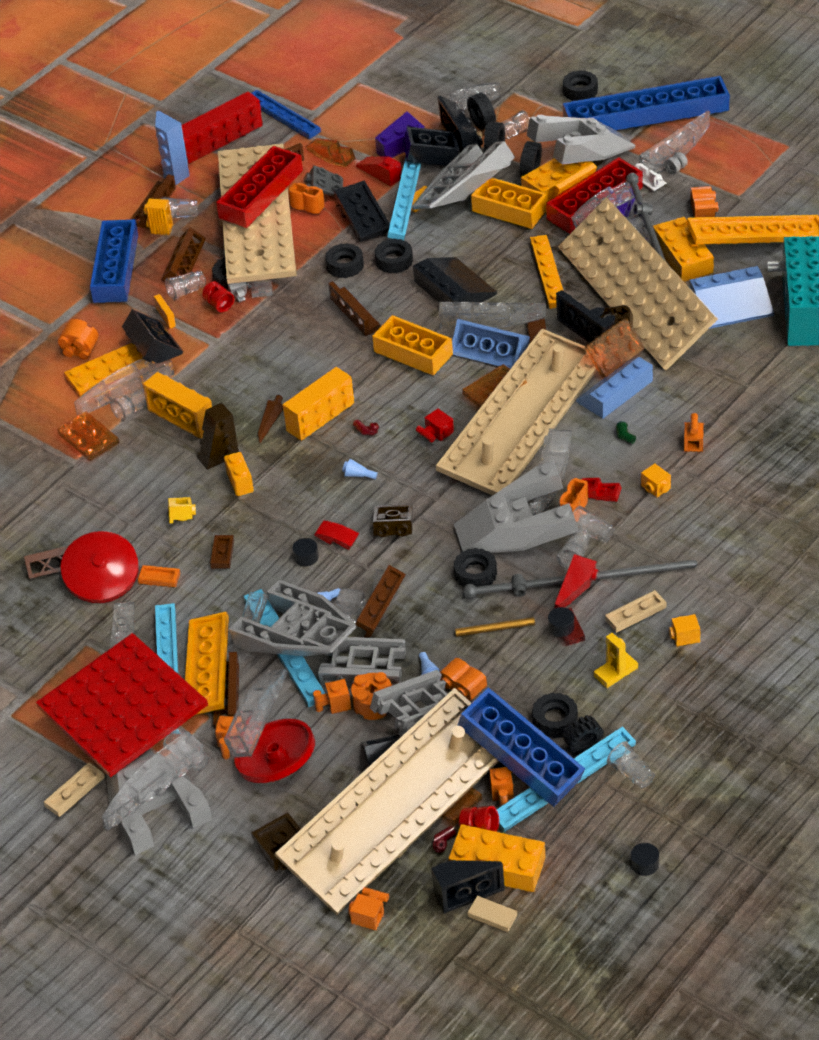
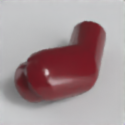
(372, 429)
(440, 839)

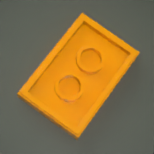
(573, 180)

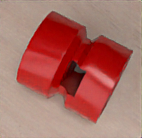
(218, 296)
(483, 817)

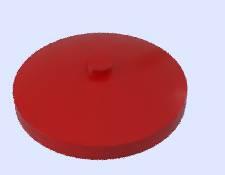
(99, 567)
(279, 751)

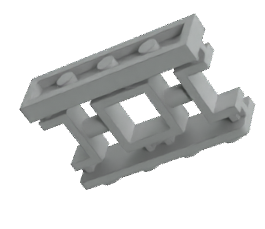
(363, 648)
(405, 695)

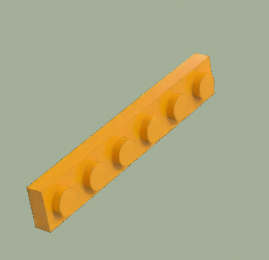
(546, 268)

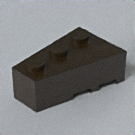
(218, 436)

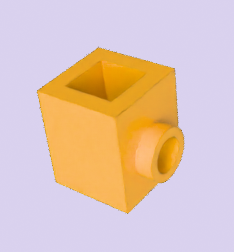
(655, 480)
(685, 630)

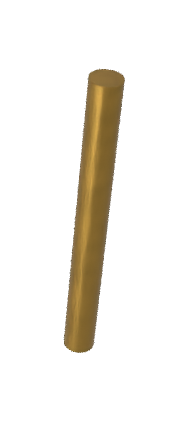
(494, 626)

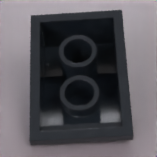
(461, 881)

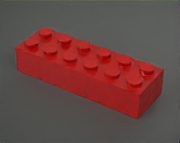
(221, 126)
(259, 186)
(564, 206)

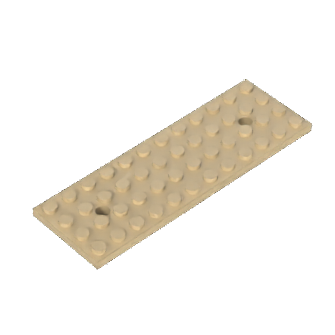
(267, 245)
(633, 274)
(516, 419)
(388, 806)

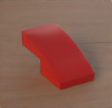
(603, 491)
(336, 532)

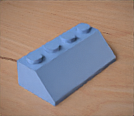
(171, 147)
(488, 344)
(617, 387)

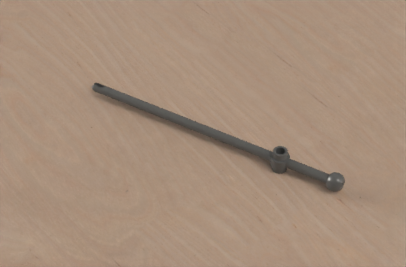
(644, 210)
(519, 584)

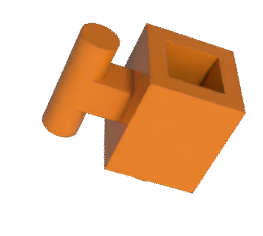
(693, 435)
(336, 697)
(221, 730)
(501, 785)
(368, 908)

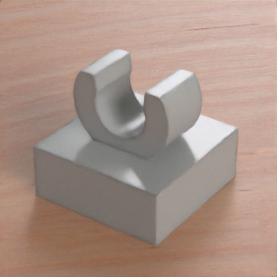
(238, 290)

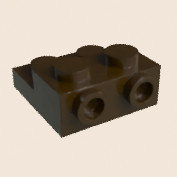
(393, 520)
(274, 836)

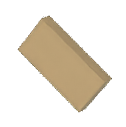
(492, 914)

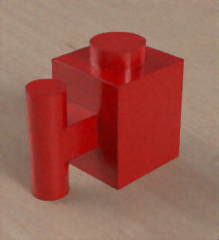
(437, 425)

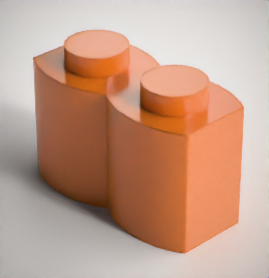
(306, 198)
(703, 201)
(576, 494)
(463, 678)

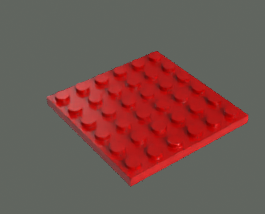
(121, 704)

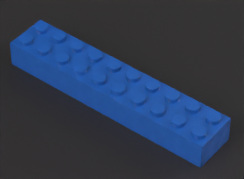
(654, 104)

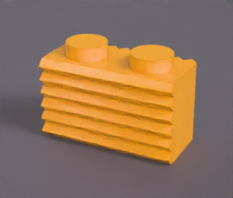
(158, 216)
(238, 474)

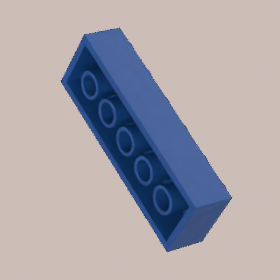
(114, 261)
(521, 747)

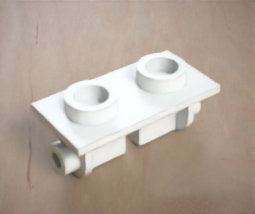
(650, 178)

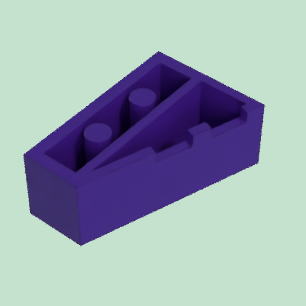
(391, 139)

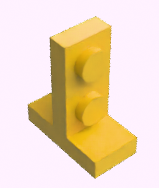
(617, 663)

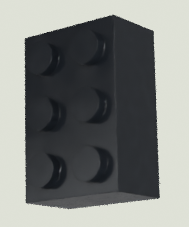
(430, 146)

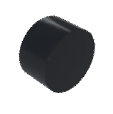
(305, 552)
(561, 621)
(644, 859)

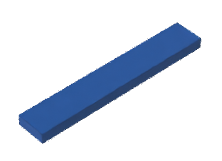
(287, 116)

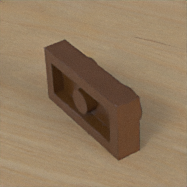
(222, 552)

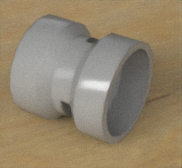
(676, 163)

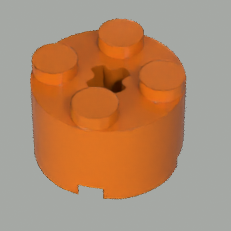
(77, 339)
(363, 690)

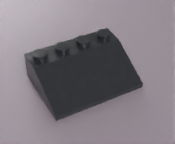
(451, 281)

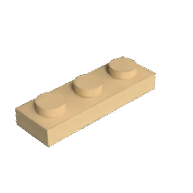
(635, 611)
(74, 789)

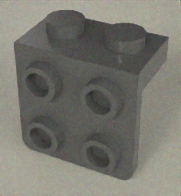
(323, 179)

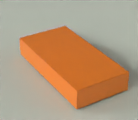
(159, 576)

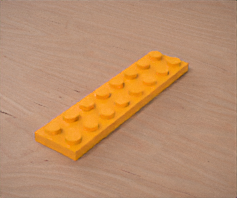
(751, 228)

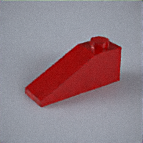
(382, 168)
(577, 580)

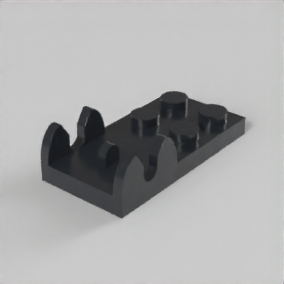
(361, 210)
(580, 319)

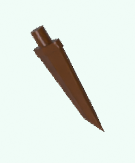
(271, 413)

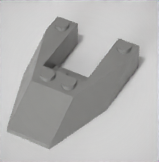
(578, 138)
(465, 175)
(506, 520)
(306, 628)
(182, 789)

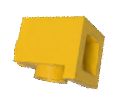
(180, 509)

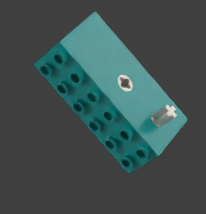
(800, 289)

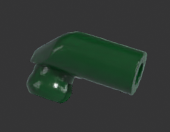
(622, 432)

